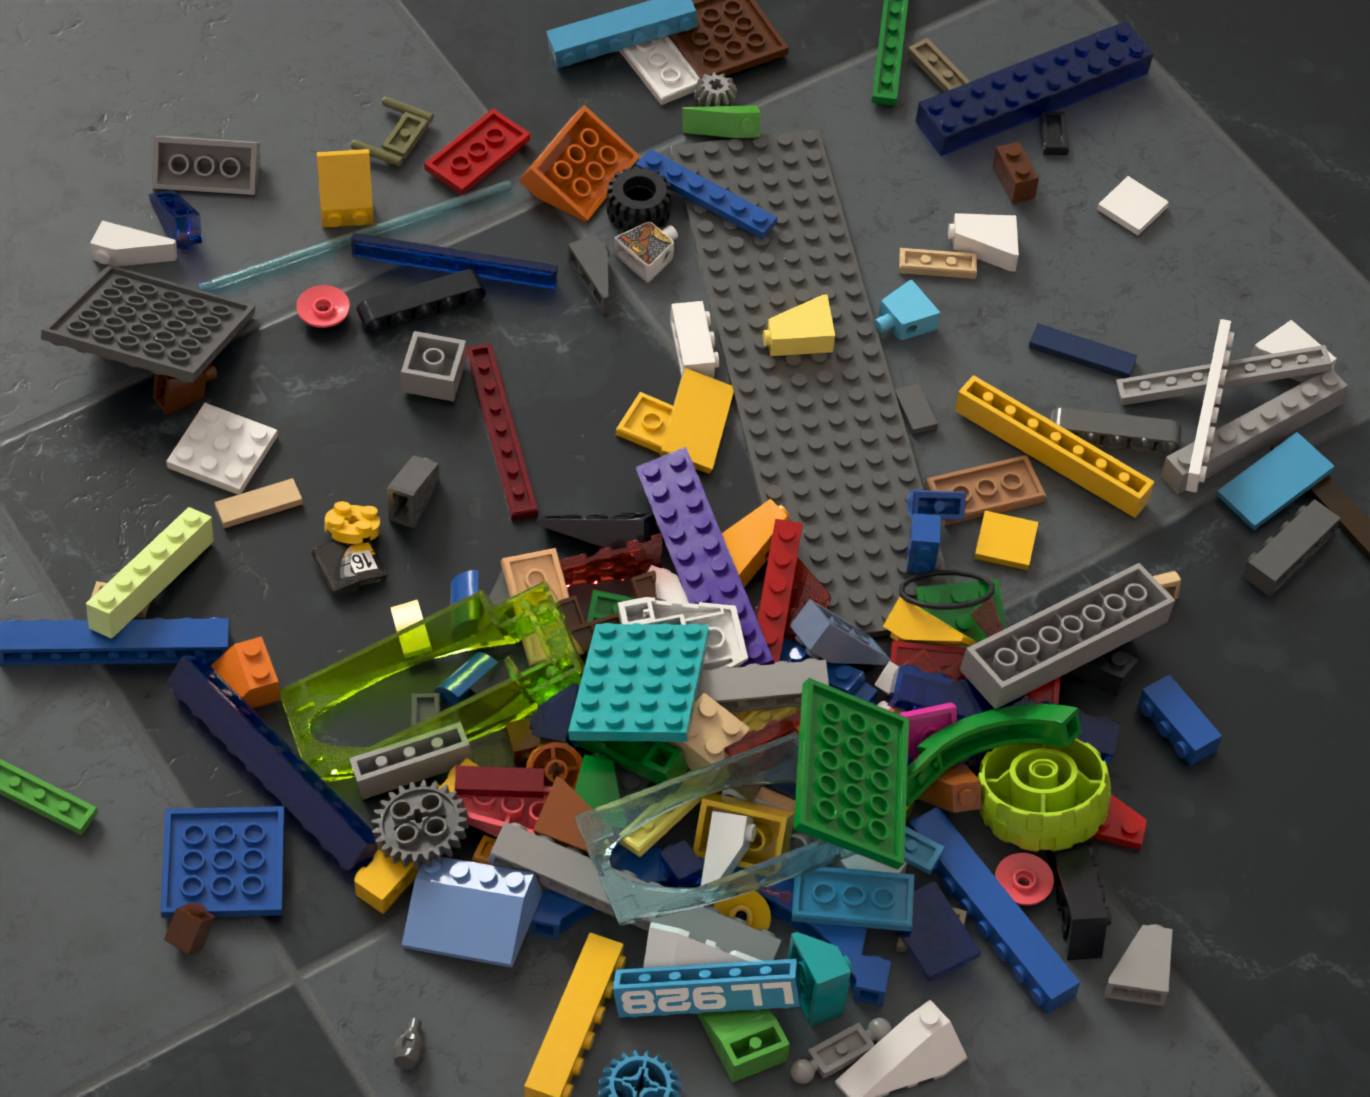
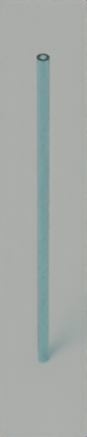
(346, 238)

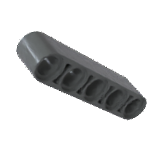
(1121, 430)

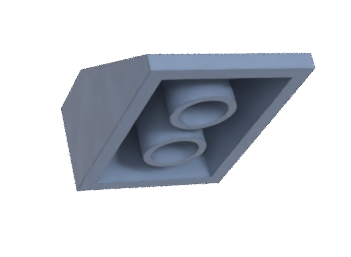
(835, 638)

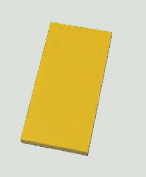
(698, 418)

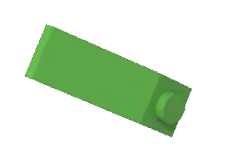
(723, 121)

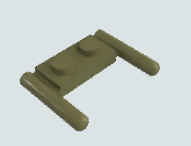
(403, 136)

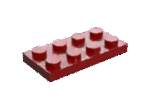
(477, 151)

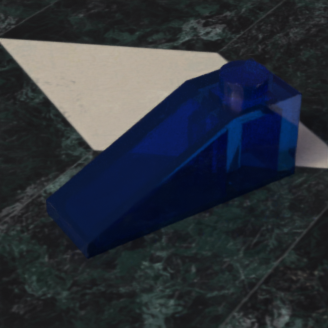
(177, 218)

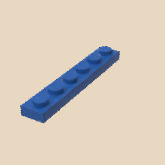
(710, 195)

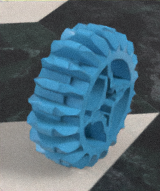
(617, 1083)

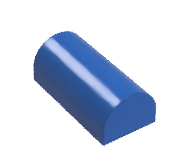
(947, 504)

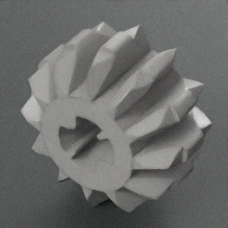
(715, 91)

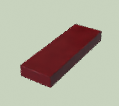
(499, 781)

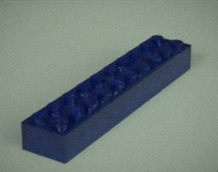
(1033, 87)

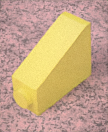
(801, 329)

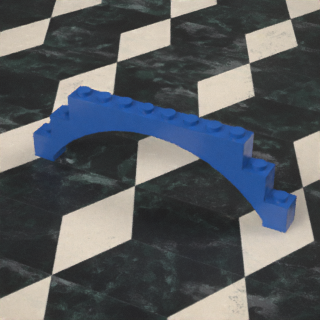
(869, 974)

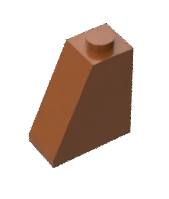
(955, 790)
(558, 816)

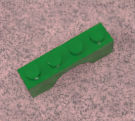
(650, 760)

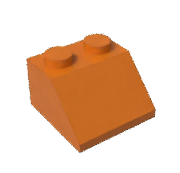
(249, 672)

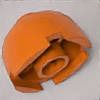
(557, 760)

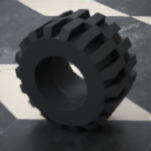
(638, 185)

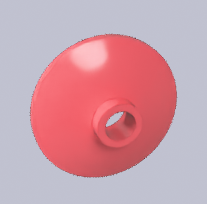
(323, 306)
(1027, 869)

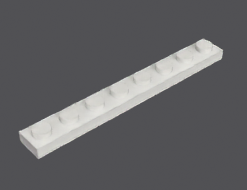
(1210, 413)

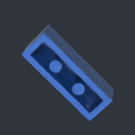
(1179, 720)

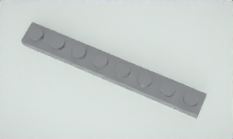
(1238, 373)

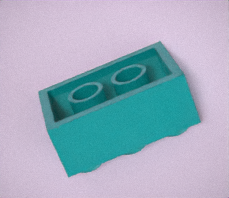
(822, 977)

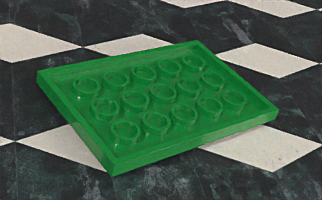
(852, 774)

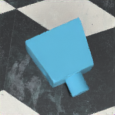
(907, 313)

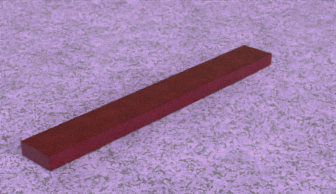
(501, 432)

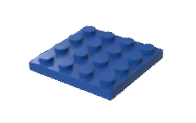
(224, 860)

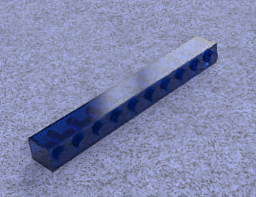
(273, 763)

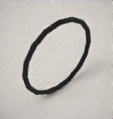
(946, 573)

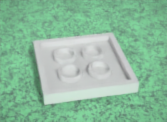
(222, 448)

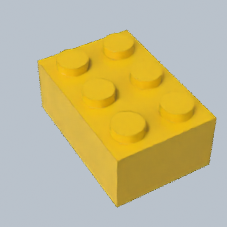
(772, 827)

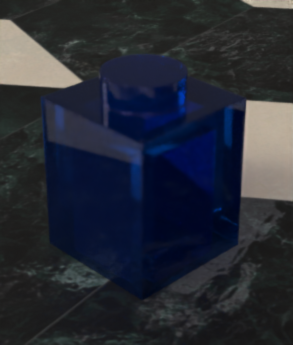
(680, 865)

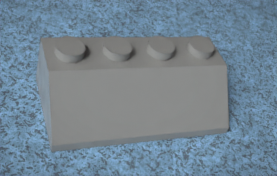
(205, 165)

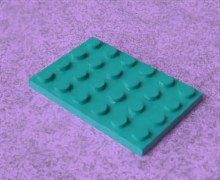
(640, 683)

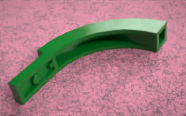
(989, 730)

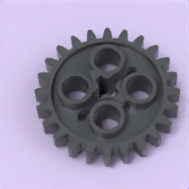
(420, 824)

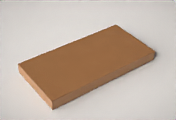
(992, 487)

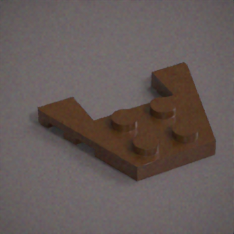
(582, 631)

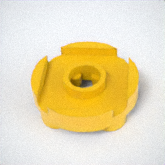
(352, 523)

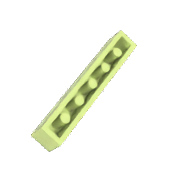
(149, 572)

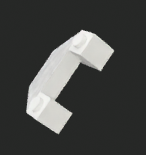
(725, 641)

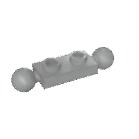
(839, 1050)

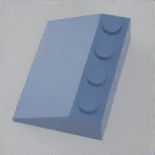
(471, 911)

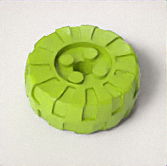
(1044, 794)

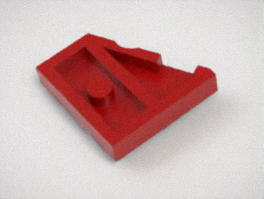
(1122, 826)

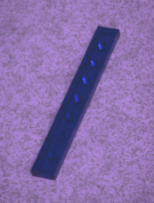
(454, 260)

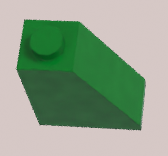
(597, 781)

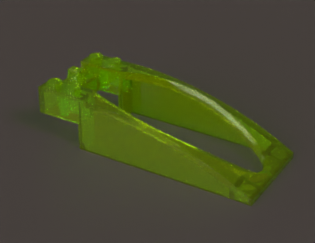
(455, 629)

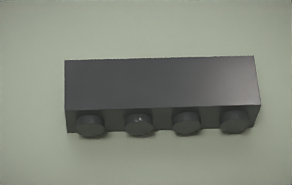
(1291, 547)

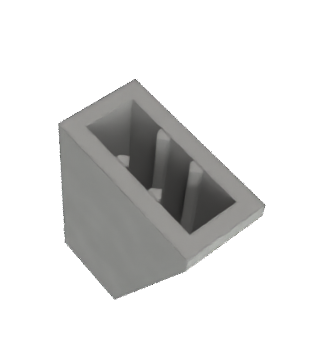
(1144, 968)

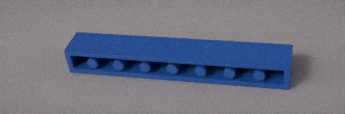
(137, 643)
(998, 915)

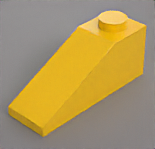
(916, 625)

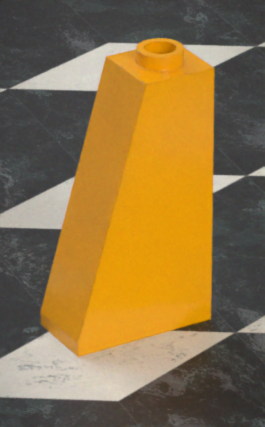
(752, 538)

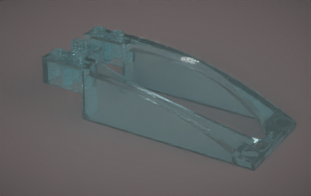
(611, 823)

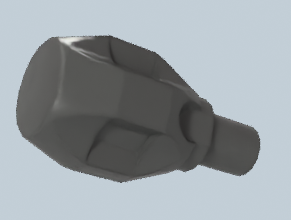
(409, 1046)

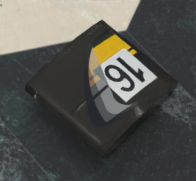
(349, 565)

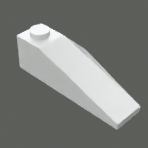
(673, 947)
(912, 1052)

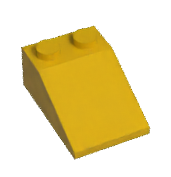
(345, 188)

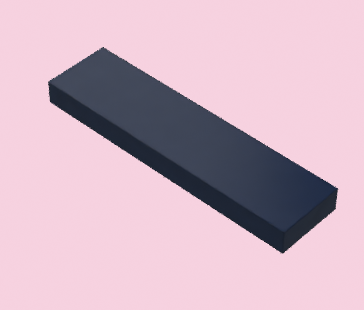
(1082, 351)

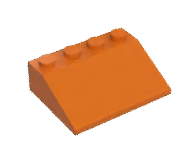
(579, 165)

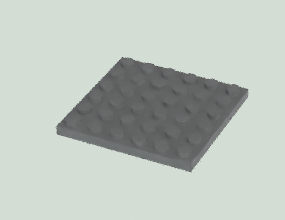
(148, 323)

